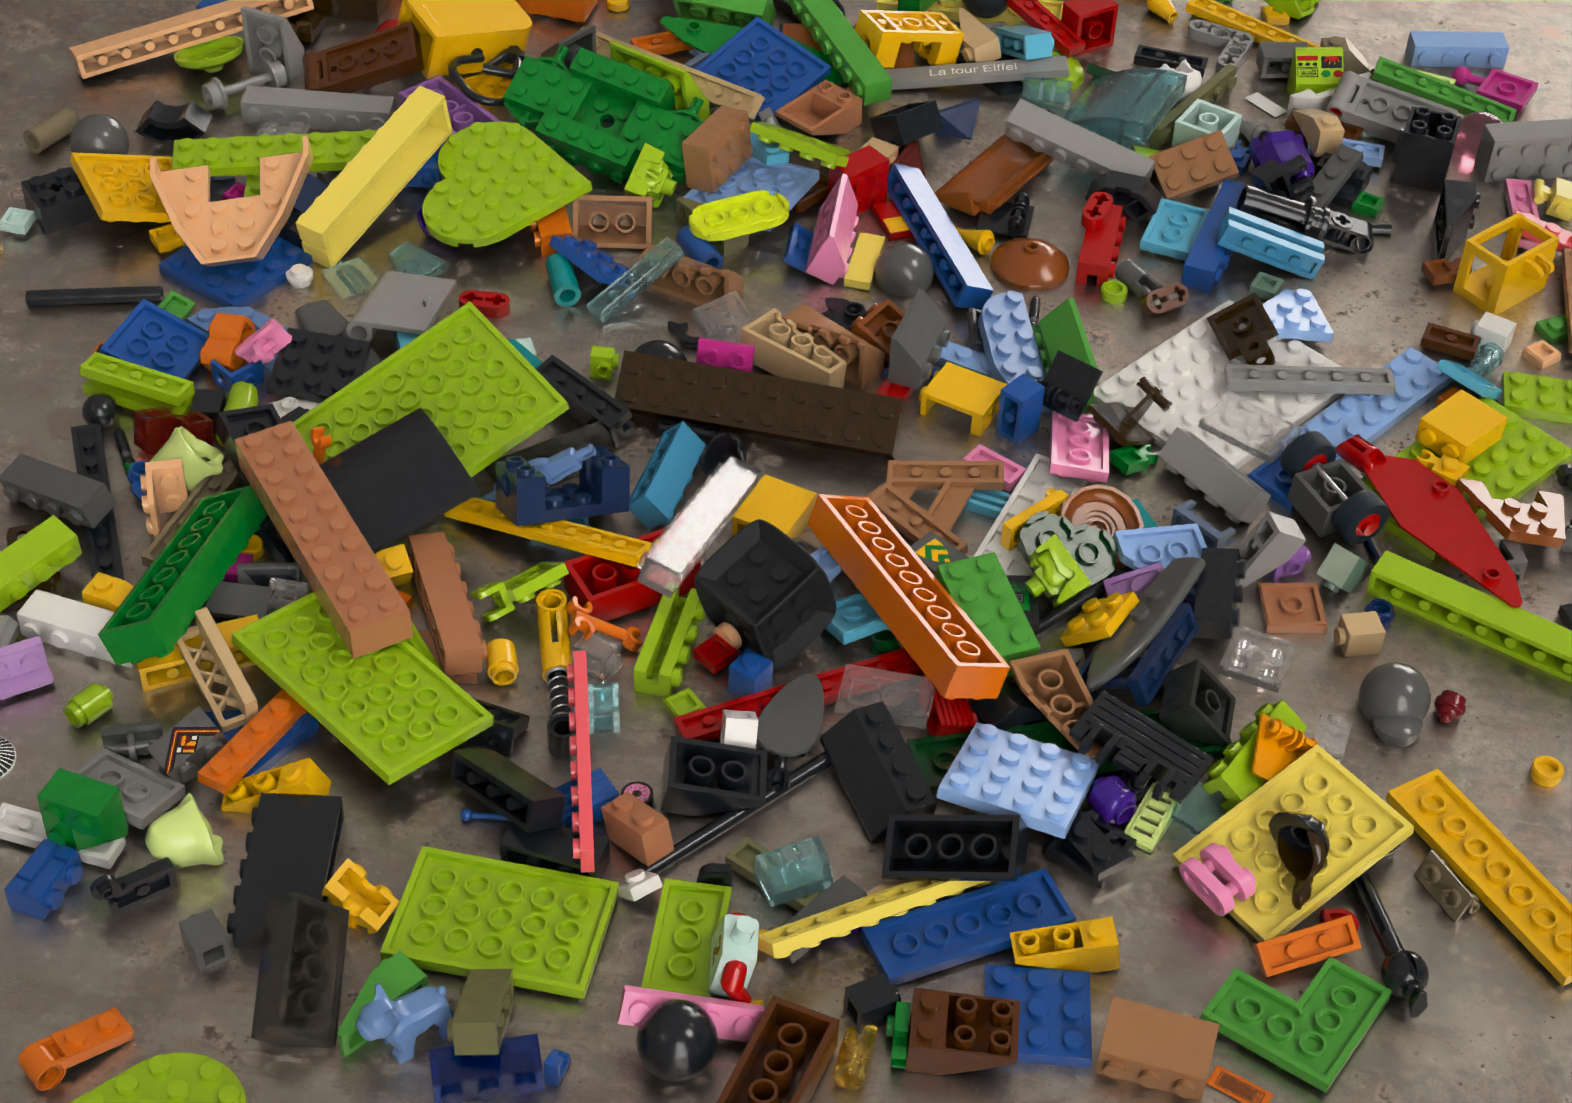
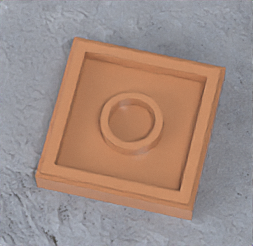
(1291, 608)

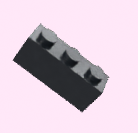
(1219, 593)
(552, 849)

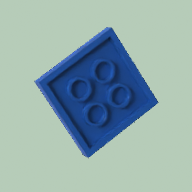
(157, 341)
(1052, 1012)

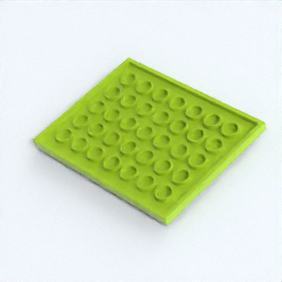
(463, 379)

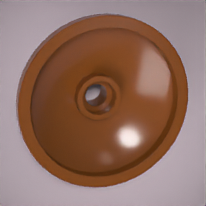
(1029, 264)

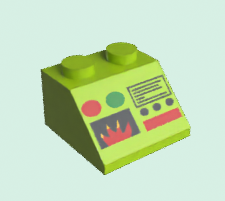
(1315, 69)

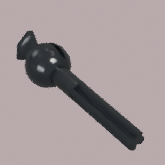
(1401, 969)

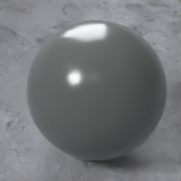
(99, 135)
(903, 270)
(1394, 690)

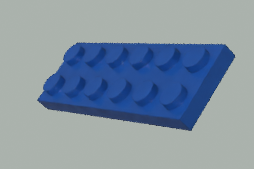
(964, 926)

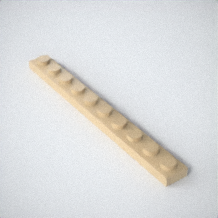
(715, 89)

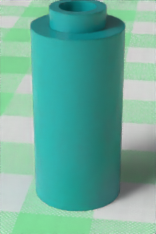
(562, 280)

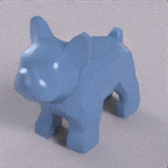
(404, 1018)

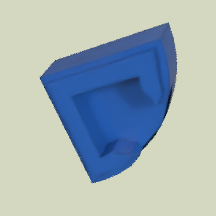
(555, 1067)

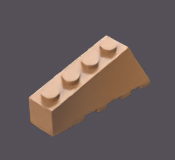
(696, 281)
(862, 358)

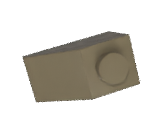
(1352, 58)

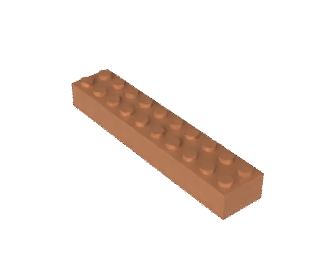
(324, 540)

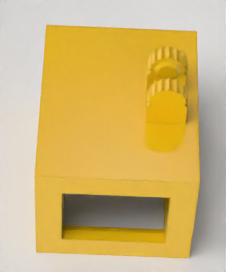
(1506, 278)

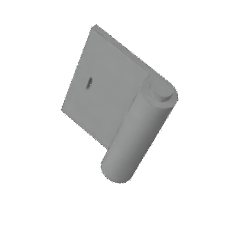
(400, 304)

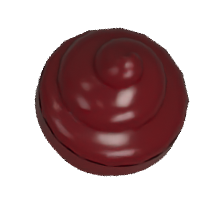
(1450, 706)

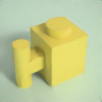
(1557, 198)

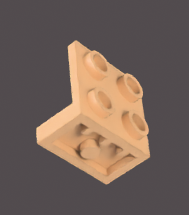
(164, 489)

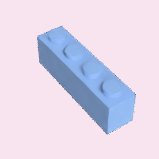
(1457, 49)

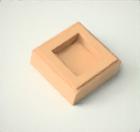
(1541, 354)

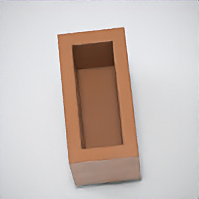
(637, 828)

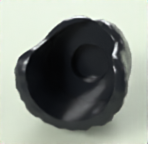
(720, 449)

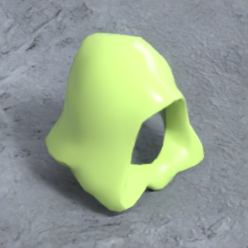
(197, 456)
(184, 837)

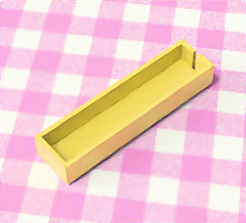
(374, 177)

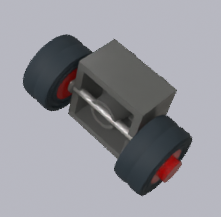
(1330, 492)

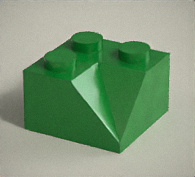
(81, 811)

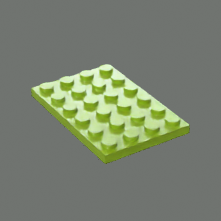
(502, 915)

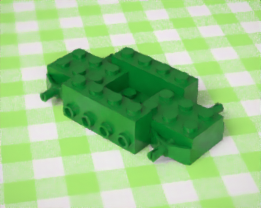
(572, 104)

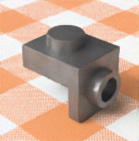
(1515, 557)

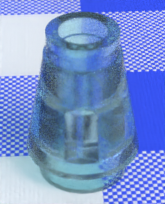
(1487, 359)

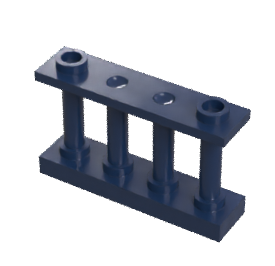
(1159, 658)

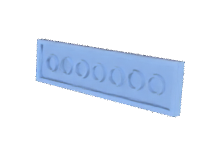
(1375, 414)

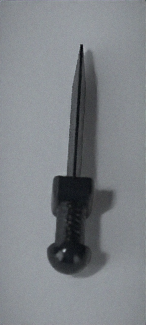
(272, 544)

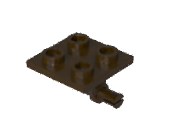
(1125, 425)

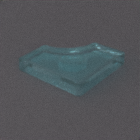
(416, 261)

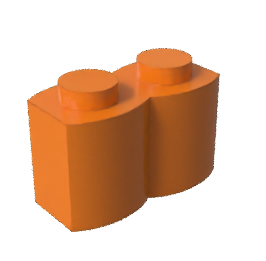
(225, 335)

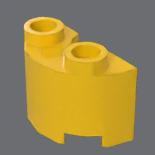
(366, 904)

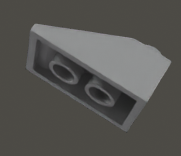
(271, 39)

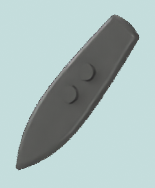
(325, 319)
(1144, 621)

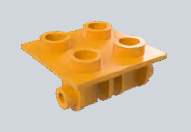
(1277, 747)

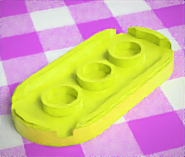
(738, 215)

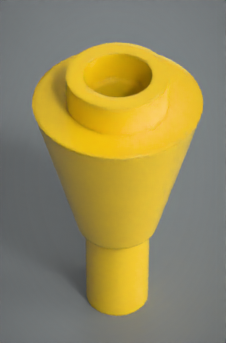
(979, 240)

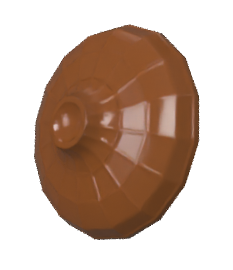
(1103, 509)

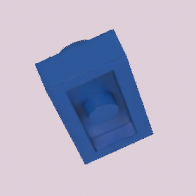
(798, 247)

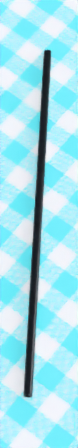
(821, 762)

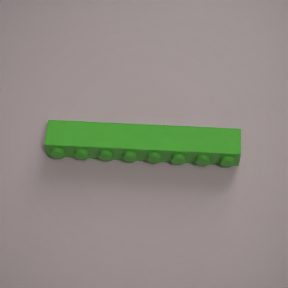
(844, 49)

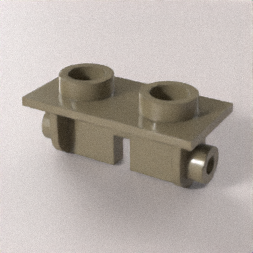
(1446, 887)

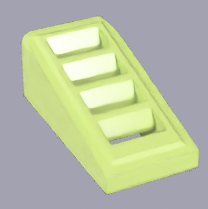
(1163, 806)

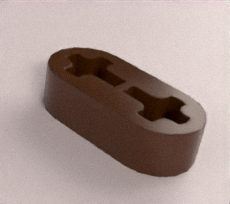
(1162, 294)

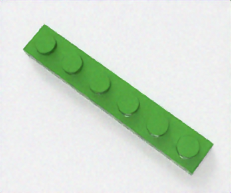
(1438, 91)

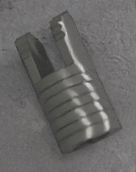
(1135, 278)

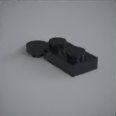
(136, 886)

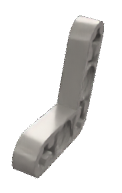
(1235, 43)

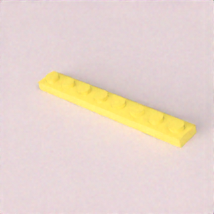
(857, 913)

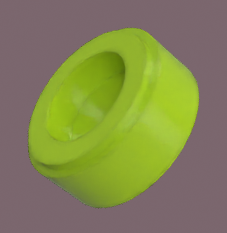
(1113, 292)

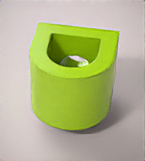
(603, 362)

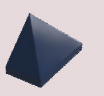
(960, 119)

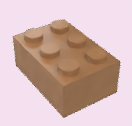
(717, 149)

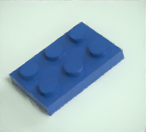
(588, 258)

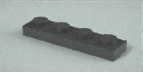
(1334, 175)

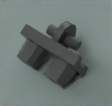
(131, 738)

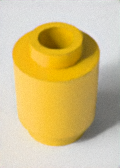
(502, 661)

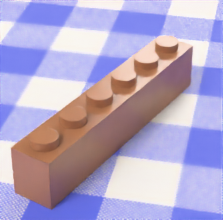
(446, 604)

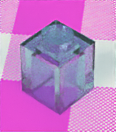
(604, 708)

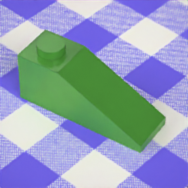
(397, 977)

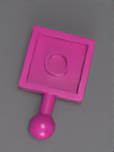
(1499, 86)

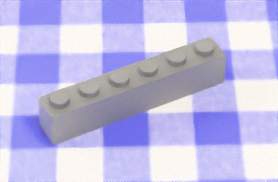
(315, 108)
(1072, 143)

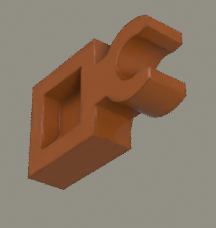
(1441, 270)

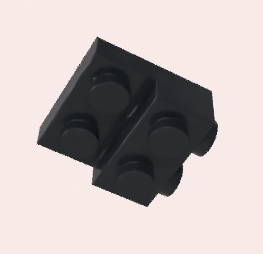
(1354, 185)

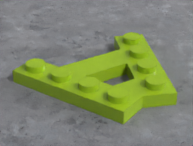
(809, 147)

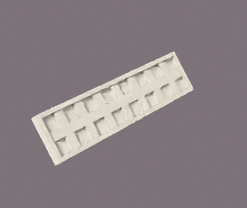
(1027, 493)

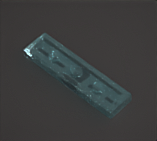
(635, 280)

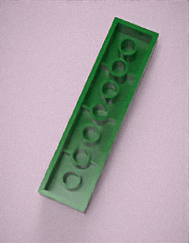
(182, 576)

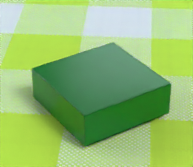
(1368, 204)

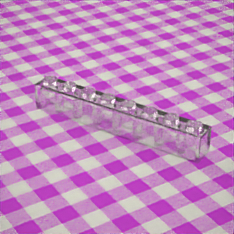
(697, 526)

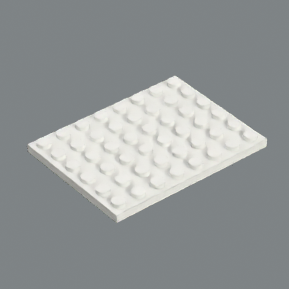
(1193, 379)

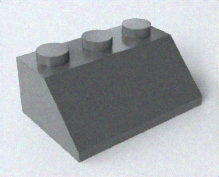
(917, 342)

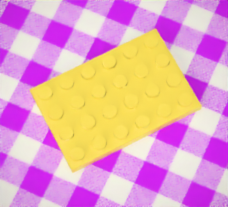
(1355, 818)

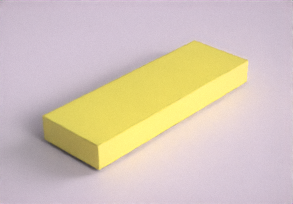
(863, 261)

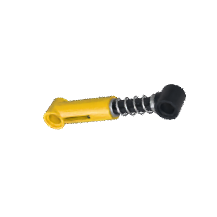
(555, 656)

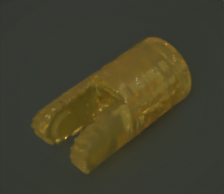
(854, 1057)

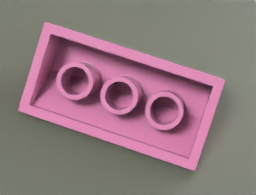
(834, 233)

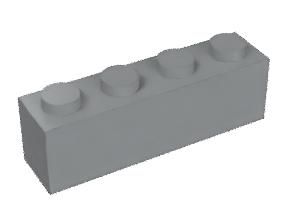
(1214, 476)

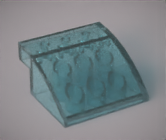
(1127, 103)

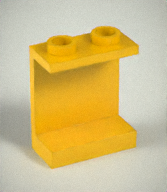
(964, 392)

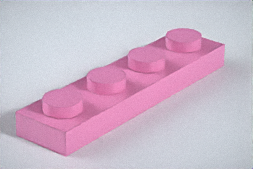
(1521, 197)
(732, 1018)

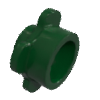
(883, 642)

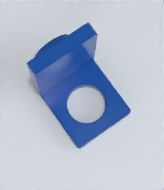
(249, 373)

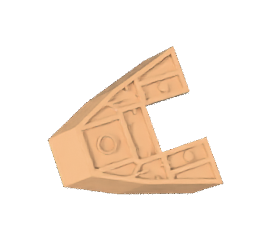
(238, 227)

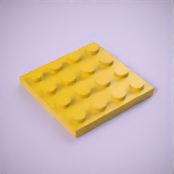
(121, 186)

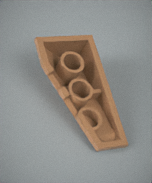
(1056, 690)

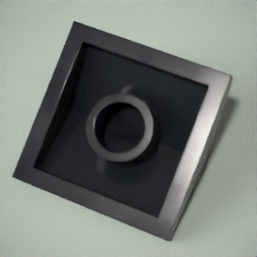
(1008, 710)

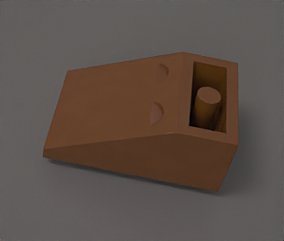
(960, 1032)

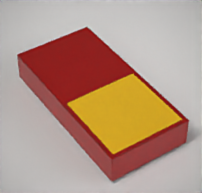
(891, 221)

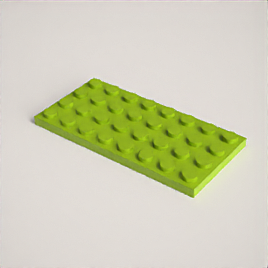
(1507, 468)
(382, 706)

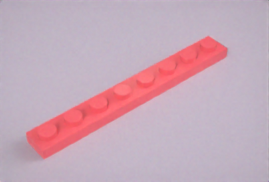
(581, 769)

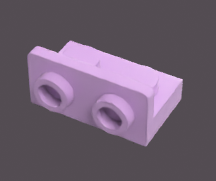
(23, 667)

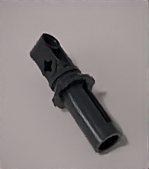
(1308, 219)

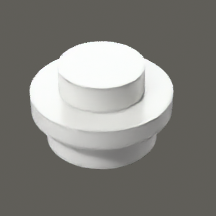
(299, 276)

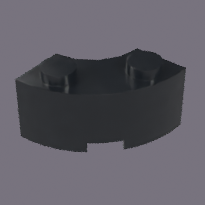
(173, 123)

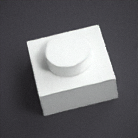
(639, 884)

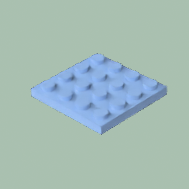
(784, 178)
(1019, 776)

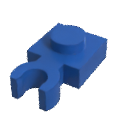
(1241, 157)

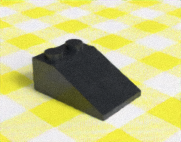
(1454, 215)
(712, 777)

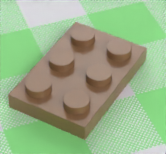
(1194, 166)

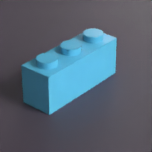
(1025, 42)

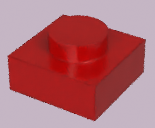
(715, 653)

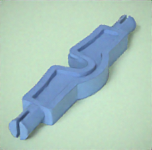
(556, 466)

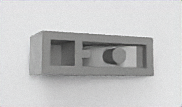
(1269, 546)

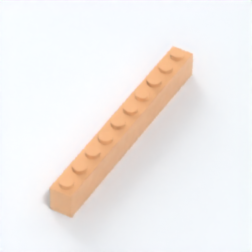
(173, 34)

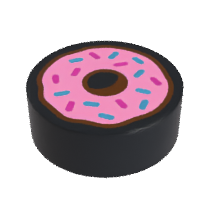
(640, 790)

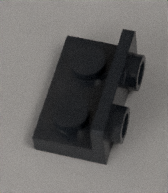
(505, 728)

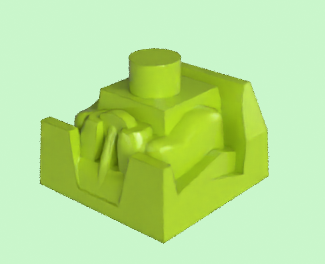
(650, 176)
(1055, 572)

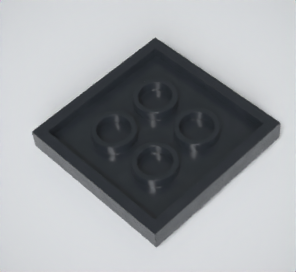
(316, 365)

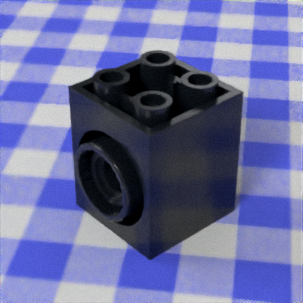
(1425, 148)

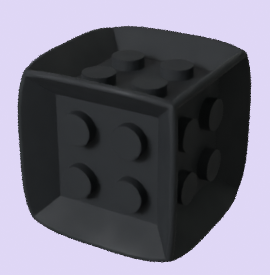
(767, 592)

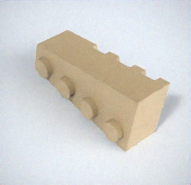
(790, 353)

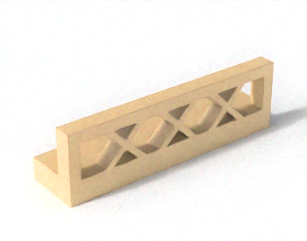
(225, 664)

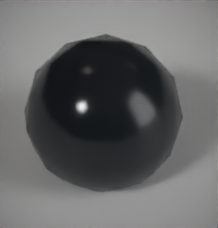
(99, 409)

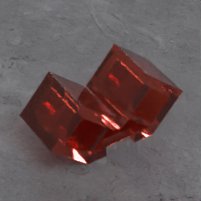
(157, 424)

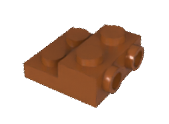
(879, 325)

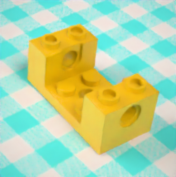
(932, 34)

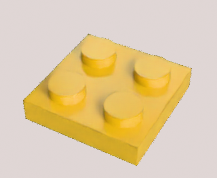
(1099, 618)

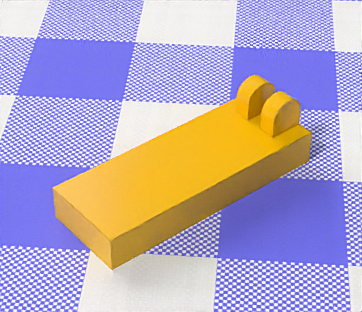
(1052, 502)

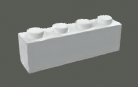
(65, 624)

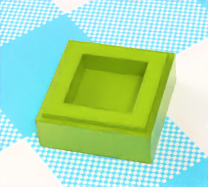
(682, 703)

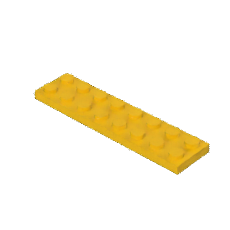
(1490, 868)

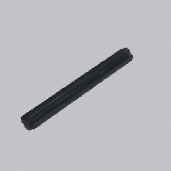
(85, 296)

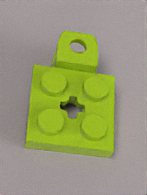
(519, 587)

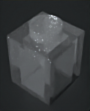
(602, 656)

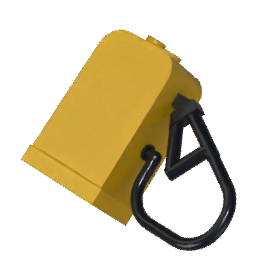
(469, 39)

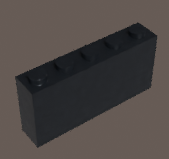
(288, 851)

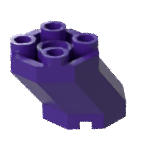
(1281, 147)

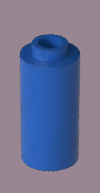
(698, 249)

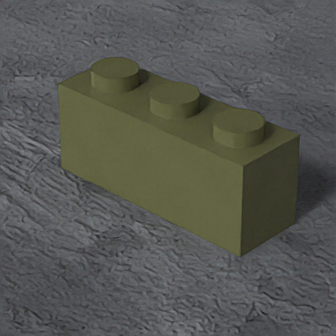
(482, 1012)

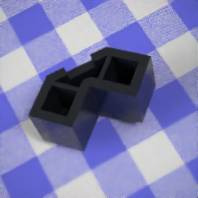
(1131, 191)

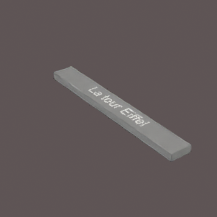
(978, 72)

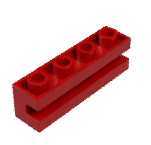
(1101, 249)

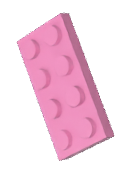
(1079, 448)

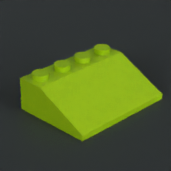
(682, 83)

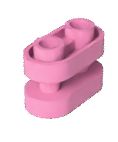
(1218, 879)

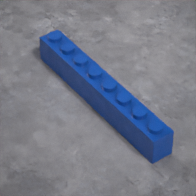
(938, 237)

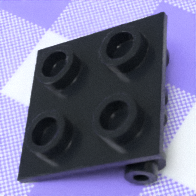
(1010, 218)
(1069, 385)

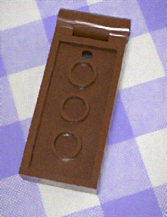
(365, 61)

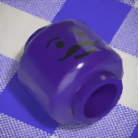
(1112, 800)

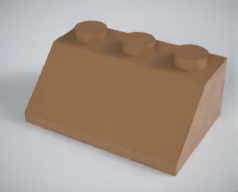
(613, 221)
(1157, 1048)

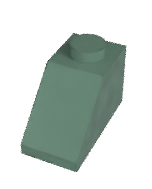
(1343, 569)

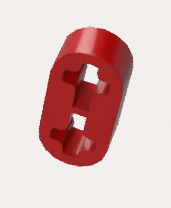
(1093, 208)
(488, 303)

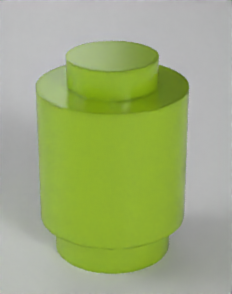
(88, 705)

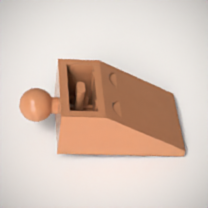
(824, 110)

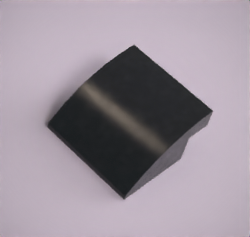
(399, 479)

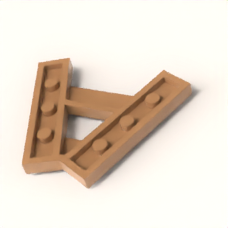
(956, 485)

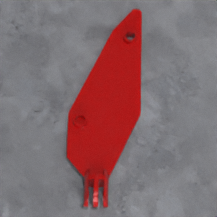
(1434, 516)

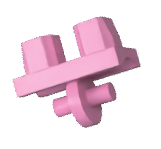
(264, 343)

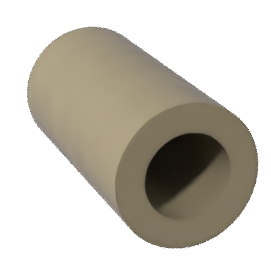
(50, 130)

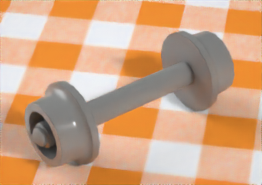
(216, 95)

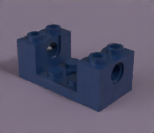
(527, 500)

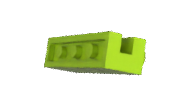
(136, 385)
(668, 644)
(1233, 773)

